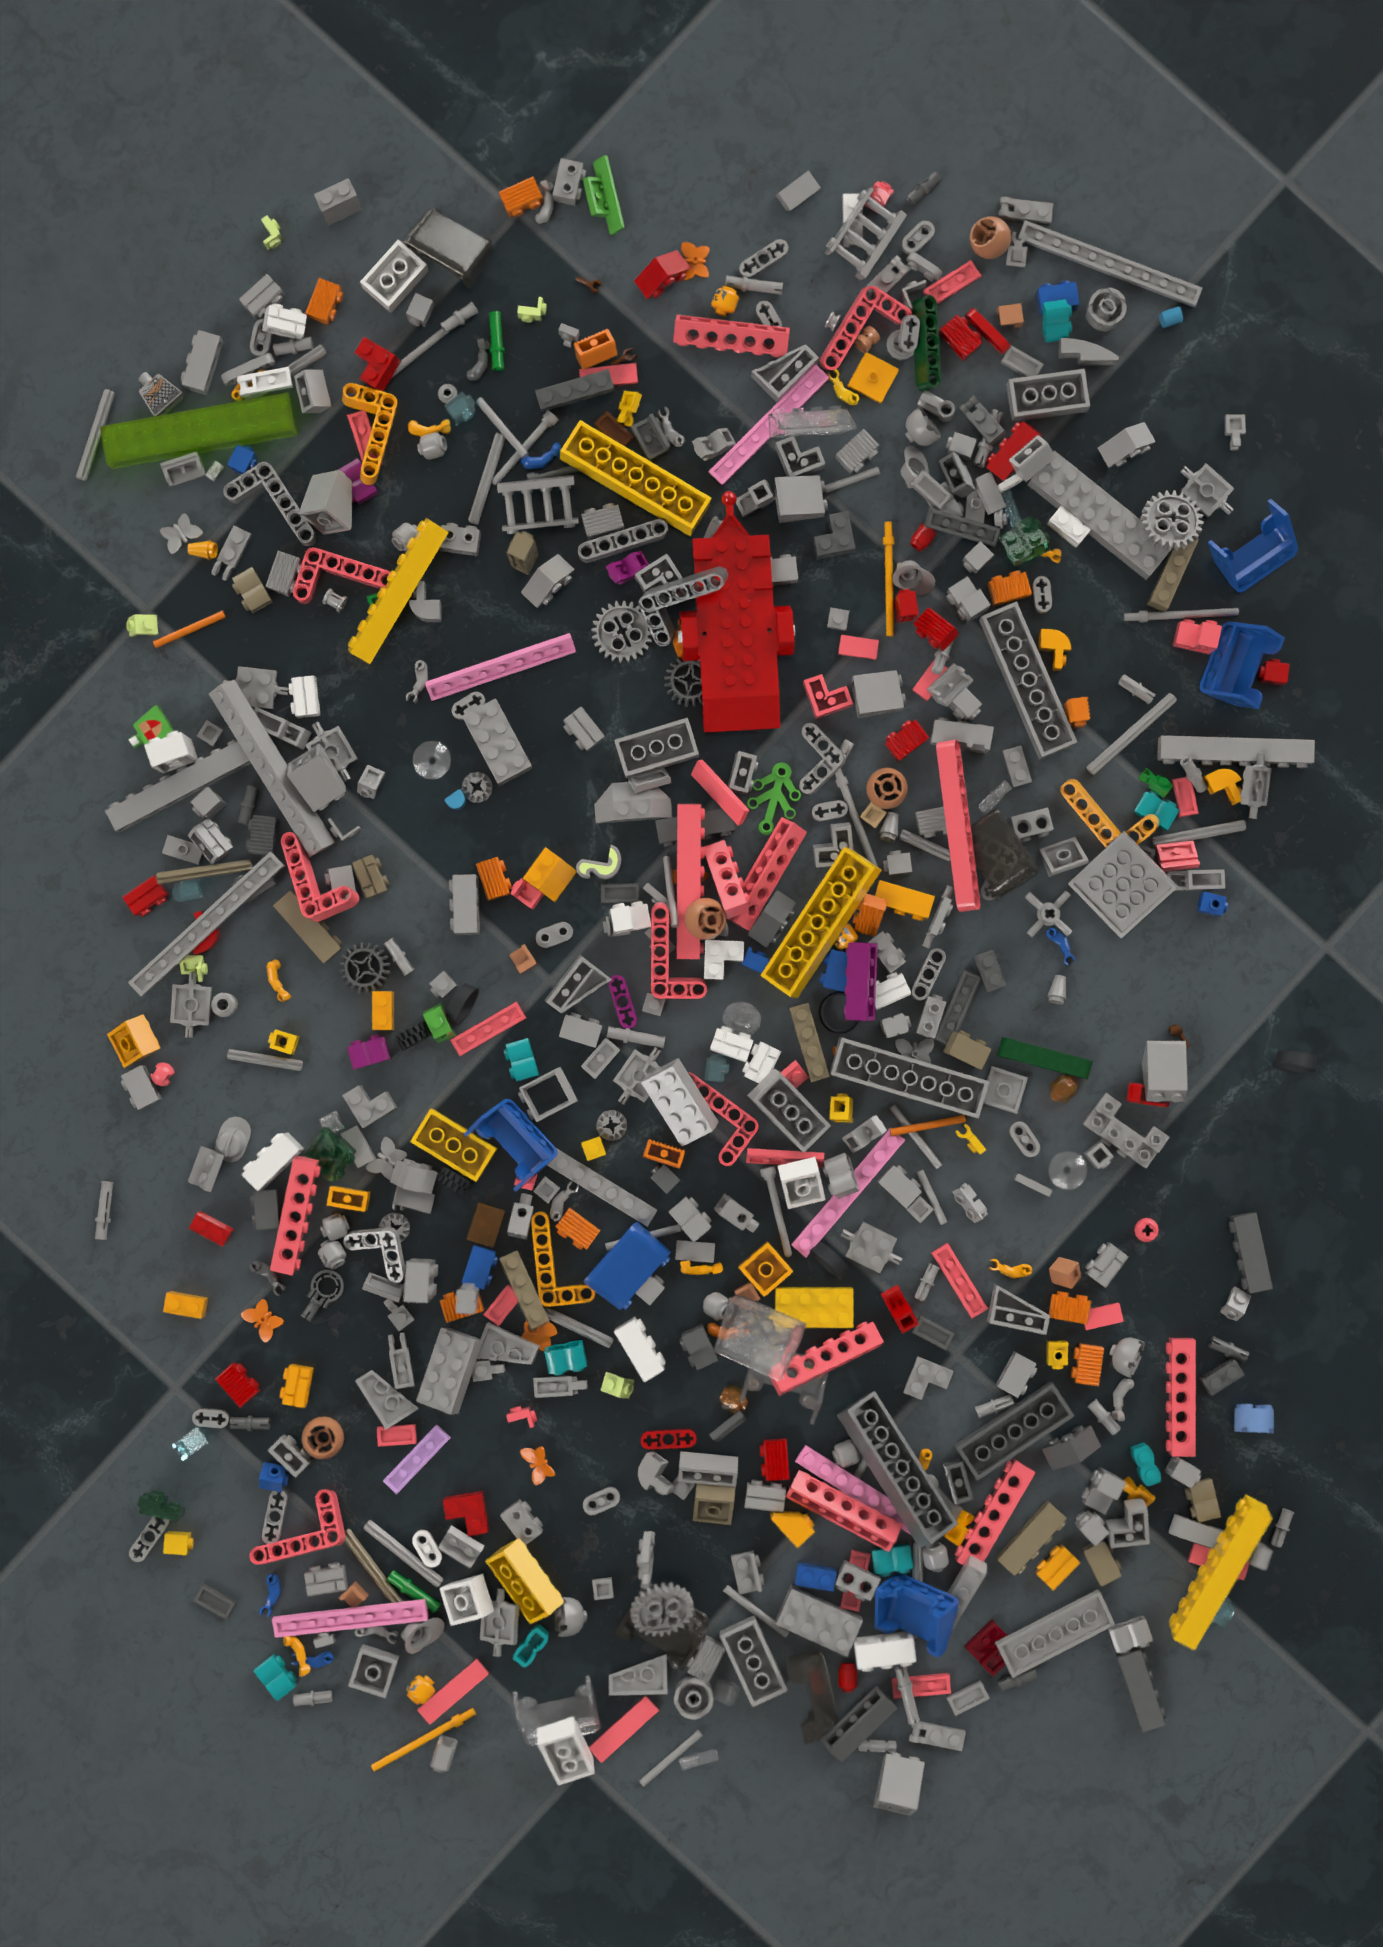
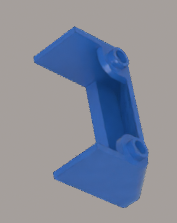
(1260, 555)
(518, 1137)

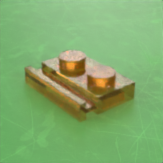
(485, 1224)

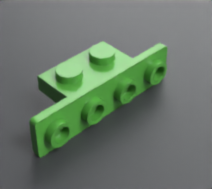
(602, 195)

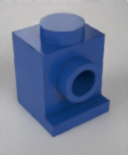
(755, 961)

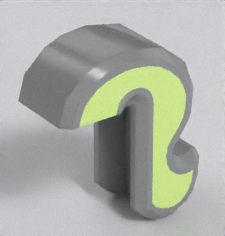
(601, 869)

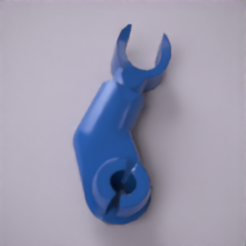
(540, 462)
(1060, 939)
(274, 1593)
(317, 1661)

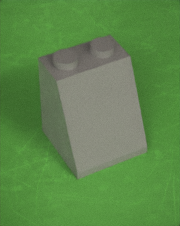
(799, 498)
(328, 502)
(877, 693)
(316, 778)
(1165, 1071)
(899, 1784)

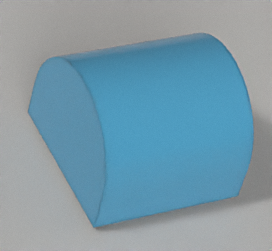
(1171, 317)
(456, 800)

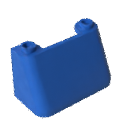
(628, 1266)
(916, 1609)

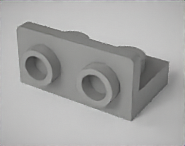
(206, 1168)
(460, 1547)
(746, 1572)

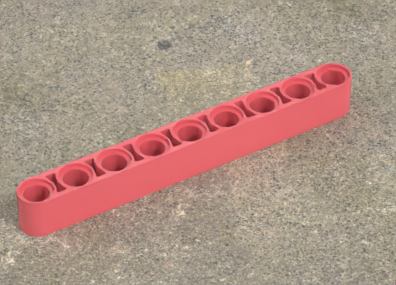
(958, 825)

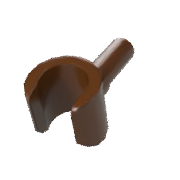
(589, 284)
(626, 356)
(1177, 1030)

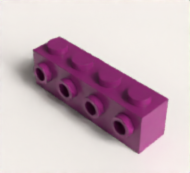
(861, 981)

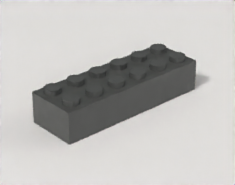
(1014, 1430)

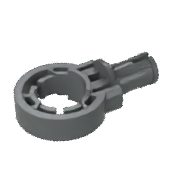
(314, 1305)

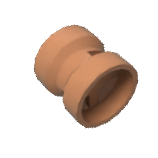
(866, 339)

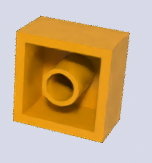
(765, 1269)

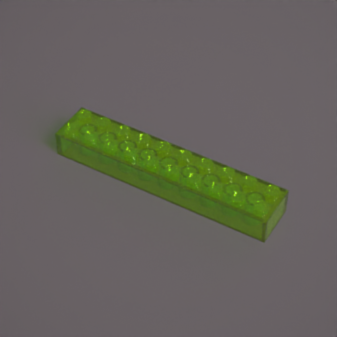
(198, 430)

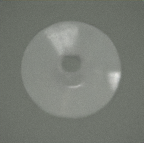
(424, 753)
(746, 1024)
(1077, 1172)

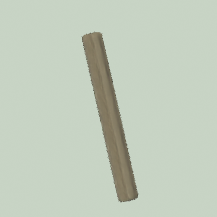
(203, 871)
(371, 1567)

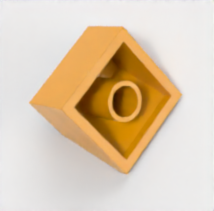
(550, 874)
(133, 1040)
(794, 1525)

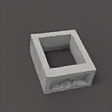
(532, 1111)

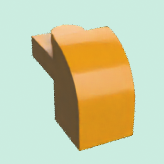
(1054, 642)
(1225, 780)

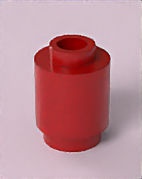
(922, 537)
(847, 1676)

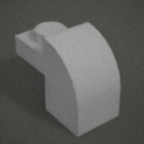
(713, 444)
(757, 497)
(425, 609)
(864, 1133)
(650, 1474)

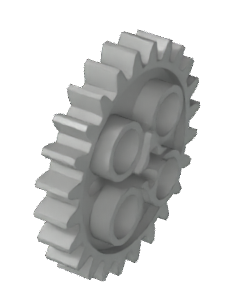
(1171, 520)
(606, 639)
(648, 1609)

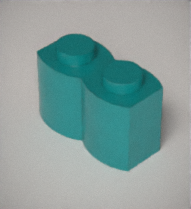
(1056, 320)
(1153, 805)
(521, 1059)
(565, 1357)
(1146, 1469)
(897, 1559)
(533, 1643)
(275, 1676)

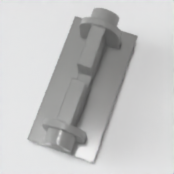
(974, 1210)

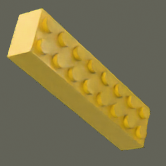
(635, 478)
(820, 922)
(1219, 1571)

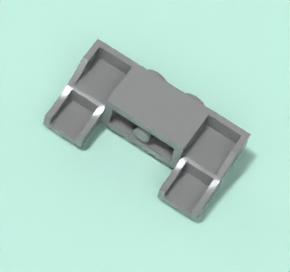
(1122, 1137)

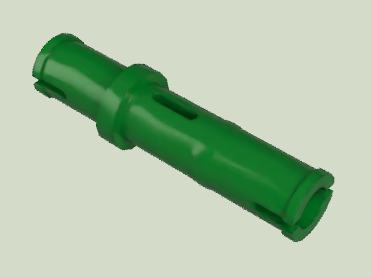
(496, 341)
(414, 1592)

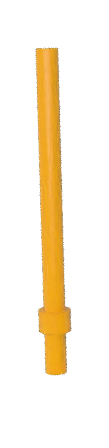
(888, 542)
(455, 1721)

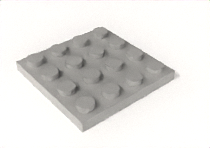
(1122, 884)

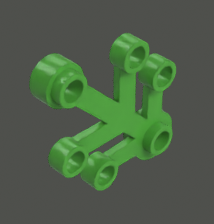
(775, 794)

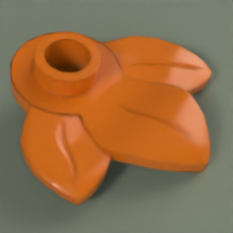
(541, 1335)

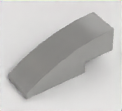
(1086, 352)
(283, 729)
(1198, 879)

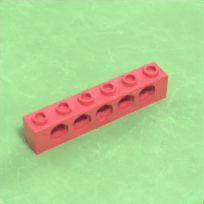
(722, 328)
(769, 869)
(281, 1262)
(866, 1331)
(1186, 1446)
(1004, 1509)
(846, 1518)

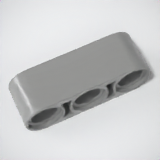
(934, 967)

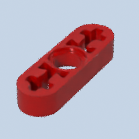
(987, 331)
(683, 1444)

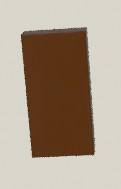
(612, 428)

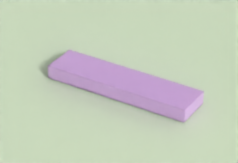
(416, 1459)

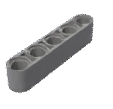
(630, 534)

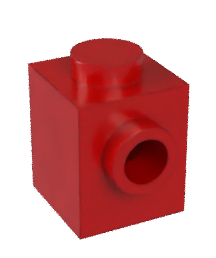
(1274, 672)

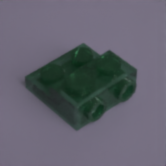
(1025, 541)
(332, 1154)
(156, 1505)

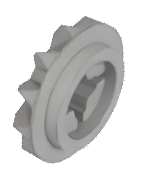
(895, 350)
(477, 796)
(619, 1130)
(397, 1219)

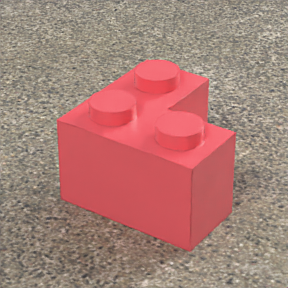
(1198, 638)
(825, 702)

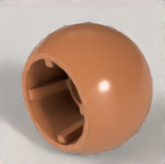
(990, 237)
(894, 774)
(697, 916)
(332, 1428)

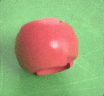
(162, 1074)
(1141, 1224)

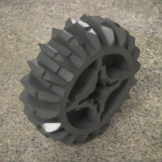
(681, 680)
(359, 976)

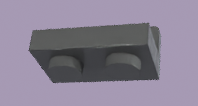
(651, 438)

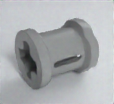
(334, 600)

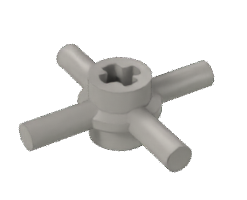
(1042, 920)

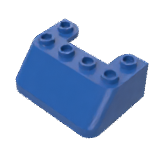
(1236, 662)

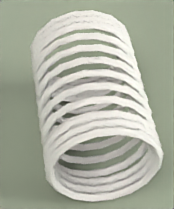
(218, 471)
(845, 743)

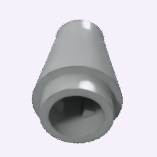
(889, 829)
(1057, 992)

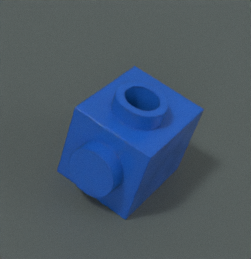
(242, 459)
(1212, 904)
(273, 1477)

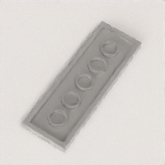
(1055, 1633)

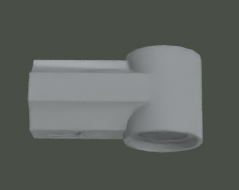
(935, 404)

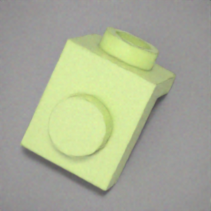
(272, 227)
(529, 314)
(142, 625)
(194, 963)
(617, 1385)

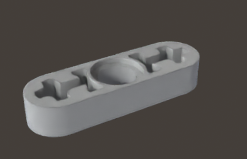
(765, 251)
(260, 363)
(277, 1531)
(137, 1544)

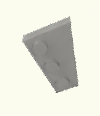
(506, 1346)
(384, 1400)
(641, 1679)

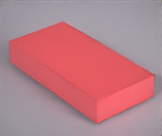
(858, 647)
(925, 681)
(1185, 797)
(501, 1306)
(1104, 1316)
(397, 1435)

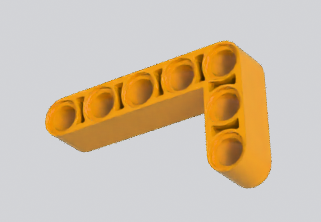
(378, 430)
(1104, 822)
(549, 1268)

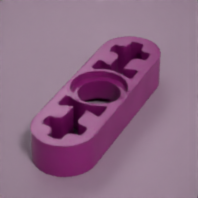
(631, 1014)

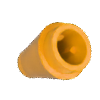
(203, 549)

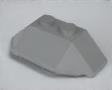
(622, 804)

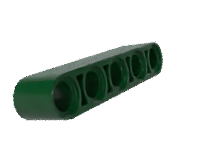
(927, 350)
(1045, 1058)

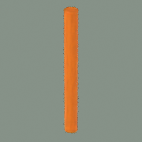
(189, 629)
(927, 1125)

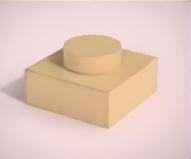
(872, 815)

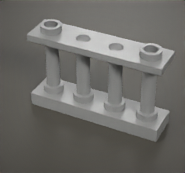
(883, 235)
(526, 488)

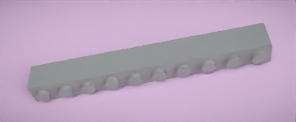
(270, 767)

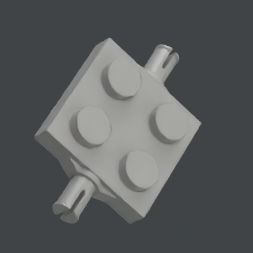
(1207, 490)
(259, 686)
(336, 748)
(1256, 785)
(937, 924)
(191, 1004)
(633, 1074)
(871, 1247)
(646, 1559)
(501, 1625)

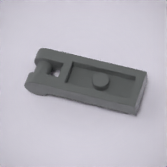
(982, 420)

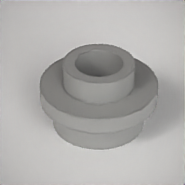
(443, 388)
(1000, 519)

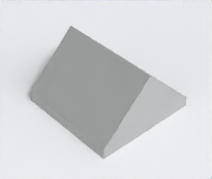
(1063, 856)

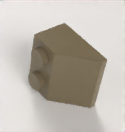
(713, 1504)

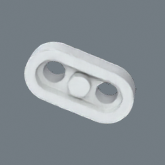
(426, 1548)

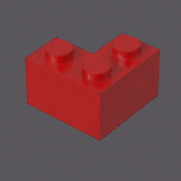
(662, 273)
(380, 365)
(468, 1506)

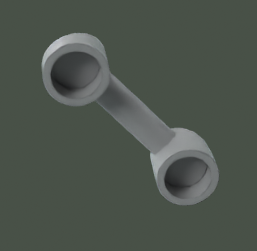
(955, 1509)

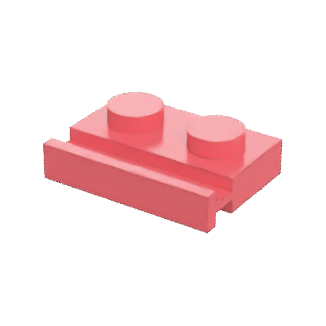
(1177, 856)

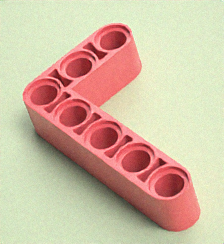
(858, 322)
(339, 569)
(309, 883)
(663, 959)
(724, 1112)
(306, 1540)

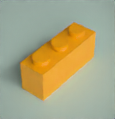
(905, 900)

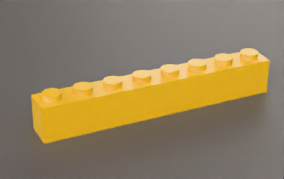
(397, 590)

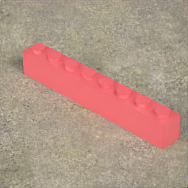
(688, 875)

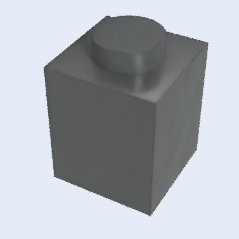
(664, 1177)

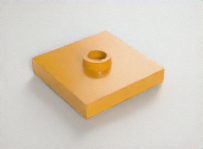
(873, 377)

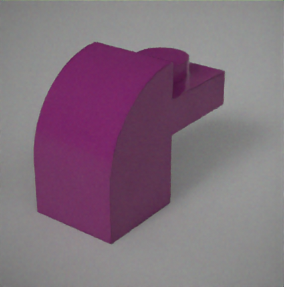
(625, 570)

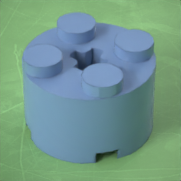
(1253, 1419)

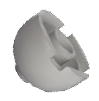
(921, 428)
(1127, 1355)
(569, 1617)

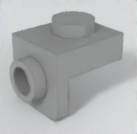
(1236, 1304)

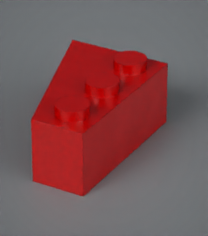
(999, 462)

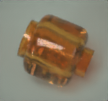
(1063, 1089)
(730, 1399)

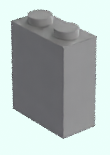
(338, 202)

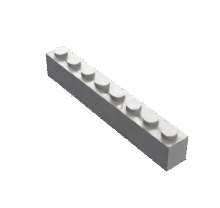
(1236, 750)
(177, 787)

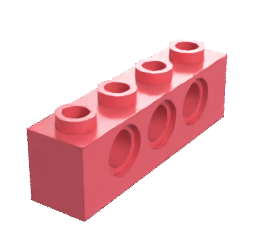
(736, 904)

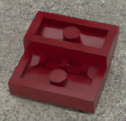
(984, 1648)

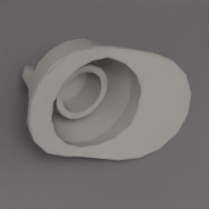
(913, 465)
(913, 577)
(233, 1138)
(421, 1634)

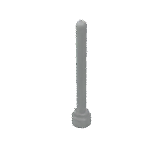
(548, 420)
(769, 1175)

